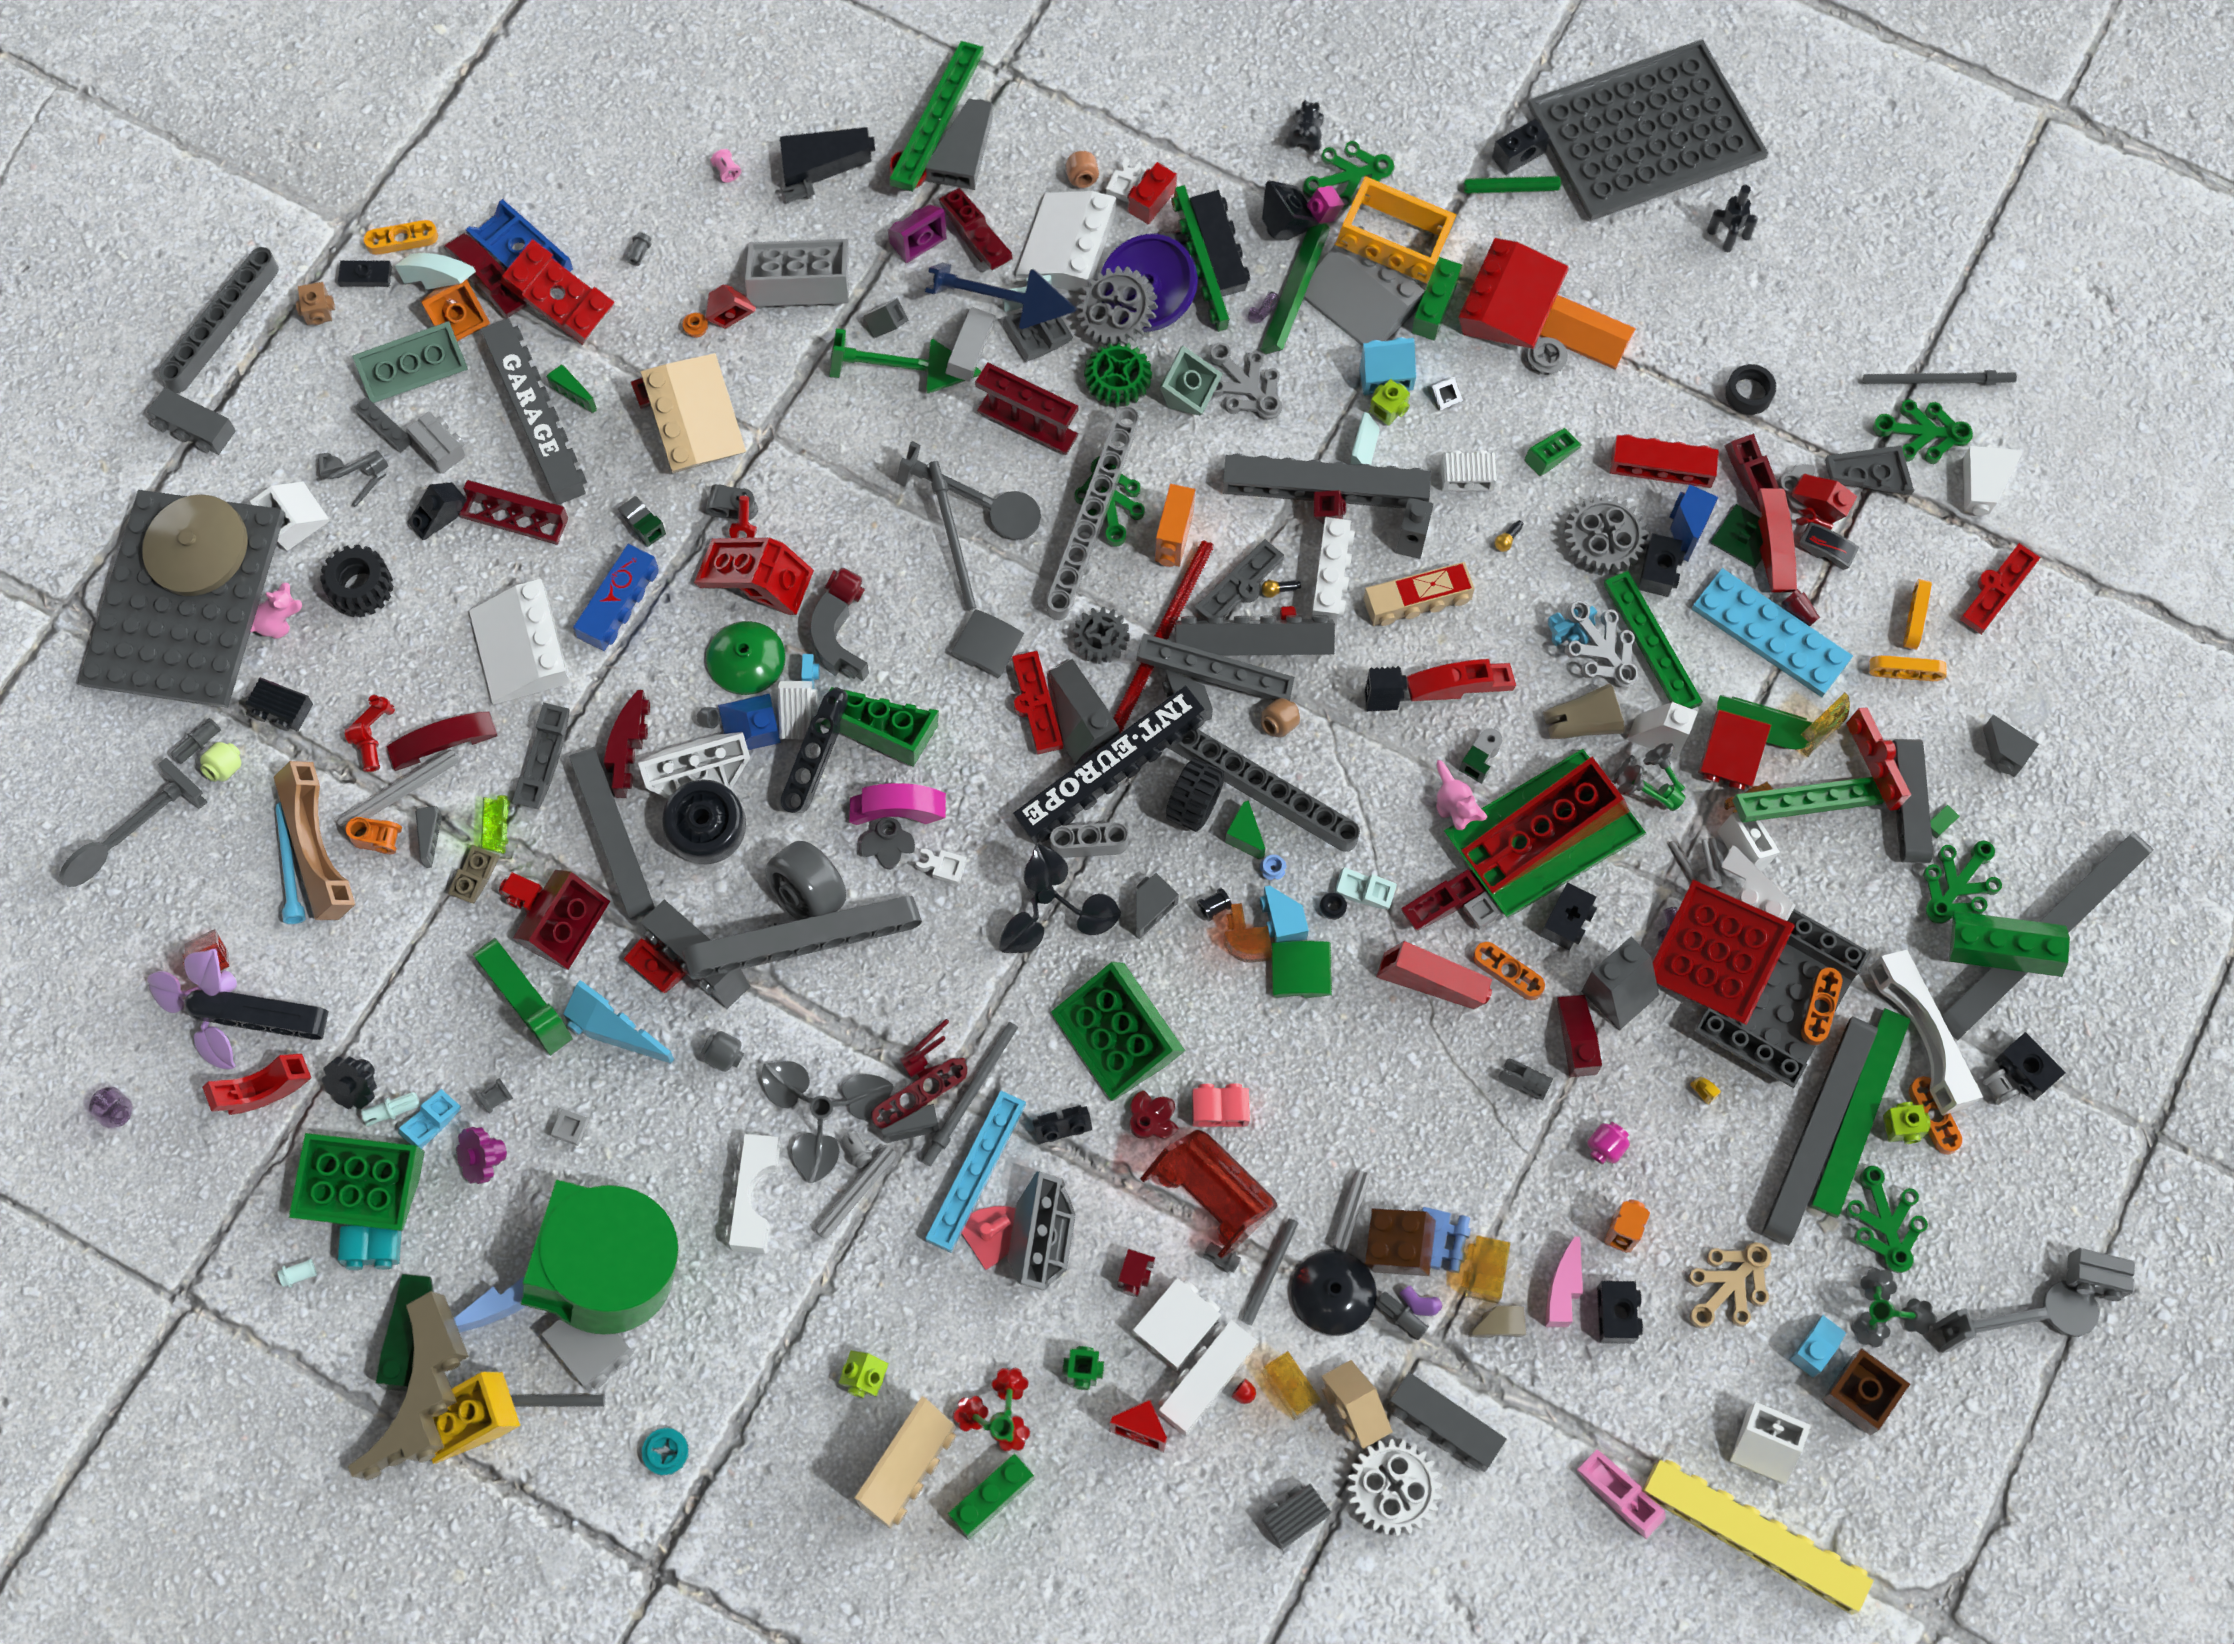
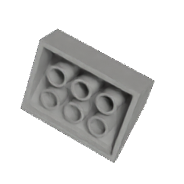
(797, 273)
(1362, 295)

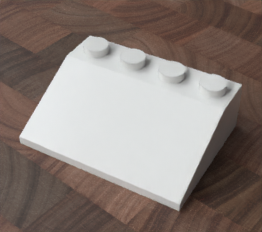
(1069, 238)
(519, 643)

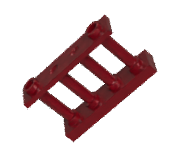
(1027, 408)

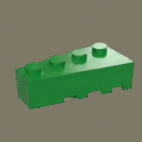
(888, 726)

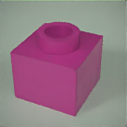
(1325, 204)

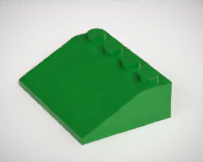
(1117, 1030)
(356, 1182)

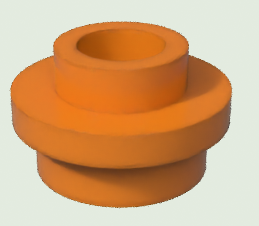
(695, 330)

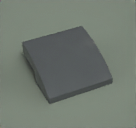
(1039, 338)
(987, 643)

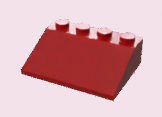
(1512, 294)

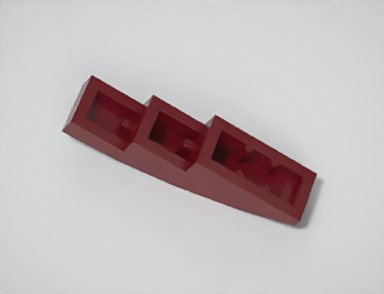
(1443, 900)

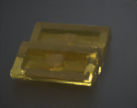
(1826, 724)

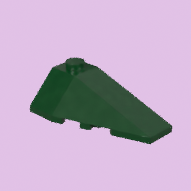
(398, 1347)

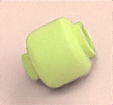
(220, 761)

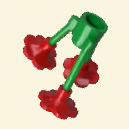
(1006, 1430)

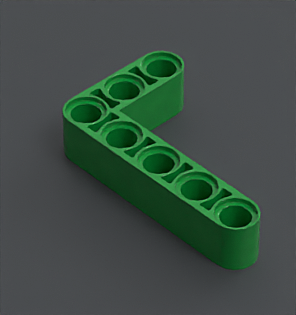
(523, 997)

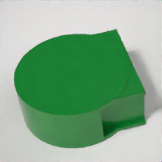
(601, 1258)

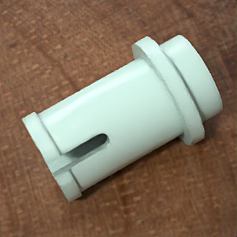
(296, 1273)

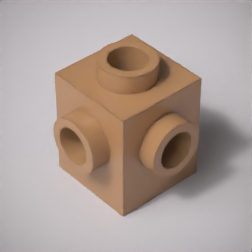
(315, 303)

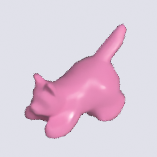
(272, 614)
(1456, 800)

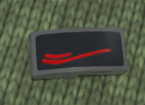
(1827, 543)

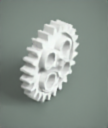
(1372, 1501)

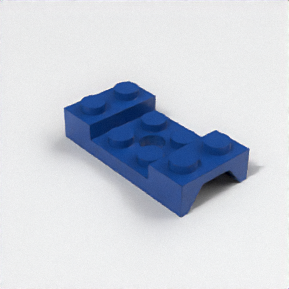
(507, 229)

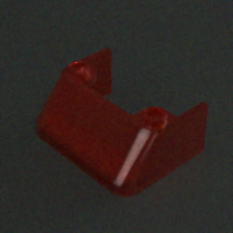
(1216, 1184)

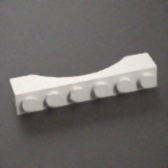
(1950, 1077)

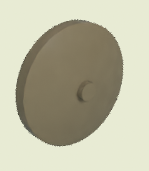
(195, 545)

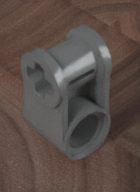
(724, 502)

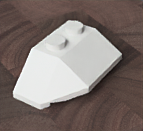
(710, 758)

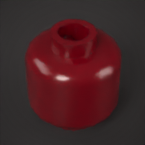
(845, 585)

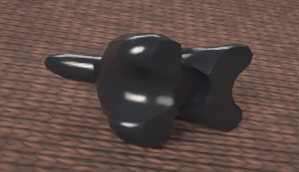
(1306, 126)

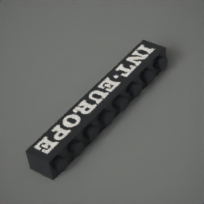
(1111, 765)

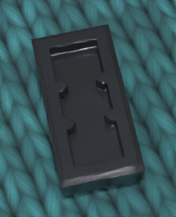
(364, 273)

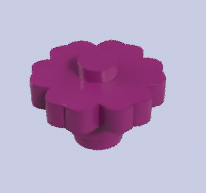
(478, 1154)

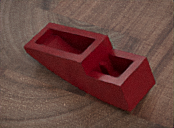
(1750, 466)

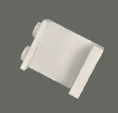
(1177, 1323)

